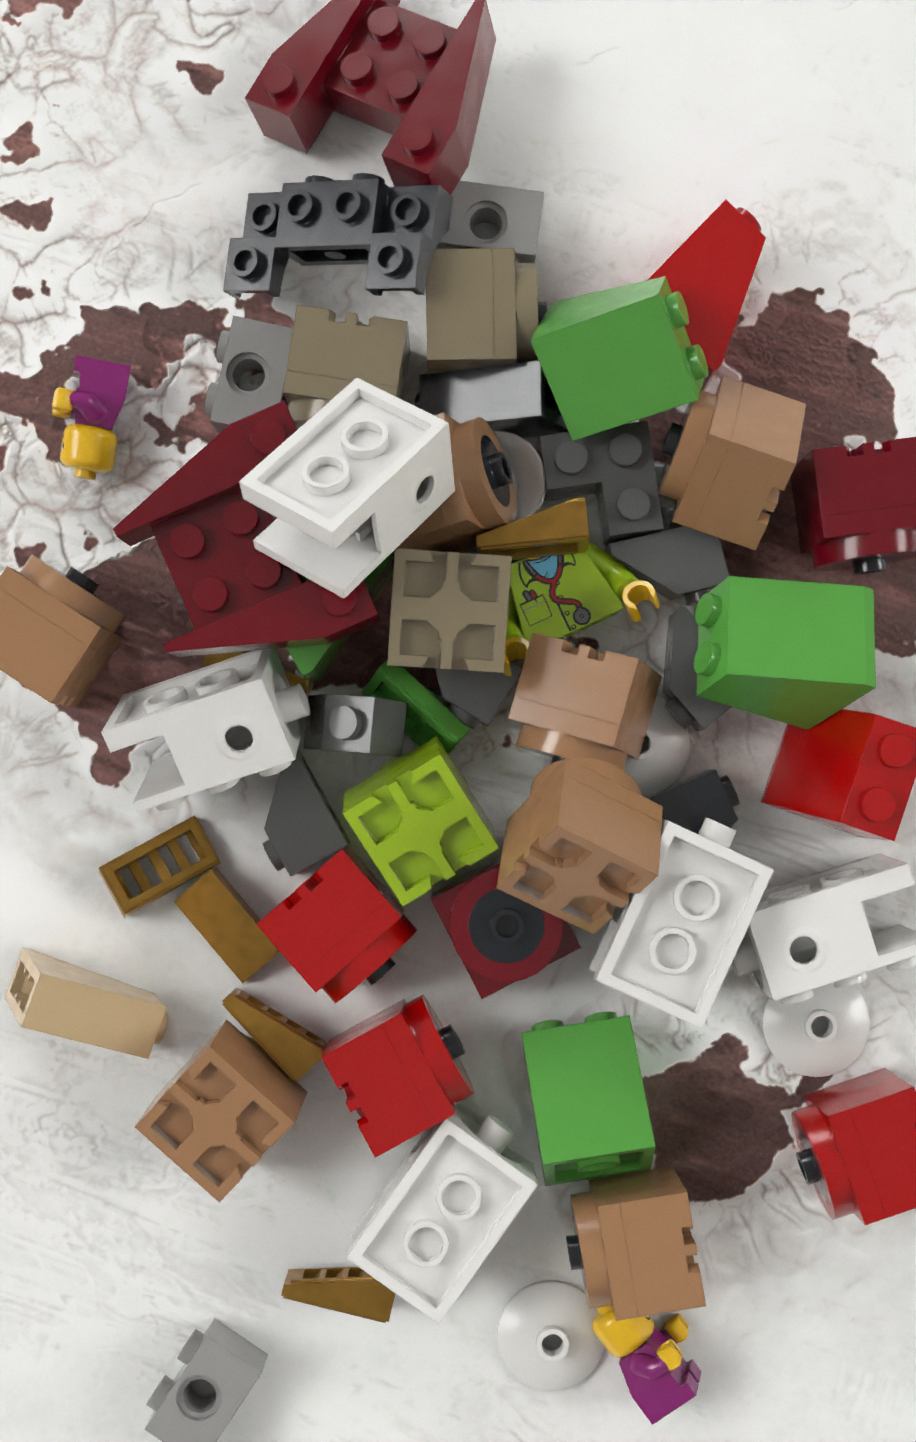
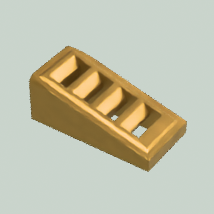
(546, 533)
(130, 859)
(283, 1040)
(341, 1290)

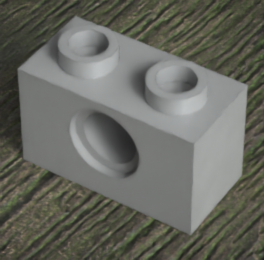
(510, 209)
(246, 348)
(222, 1360)

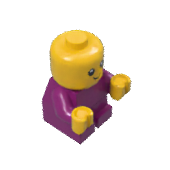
(90, 443)
(650, 1360)

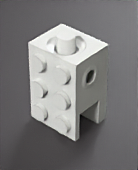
(351, 485)
(217, 726)
(684, 926)
(819, 933)
(443, 1212)

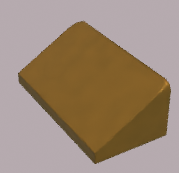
(227, 924)

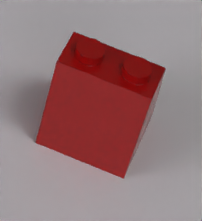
(714, 277)
(846, 773)

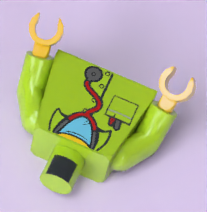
(568, 595)

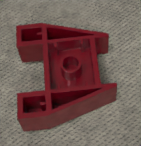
(387, 72)
(207, 537)

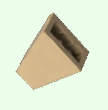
(84, 1005)

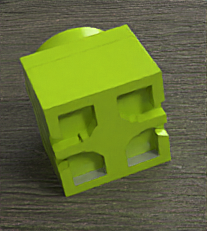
(419, 820)

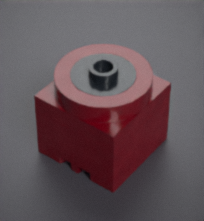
(857, 505)
(498, 933)

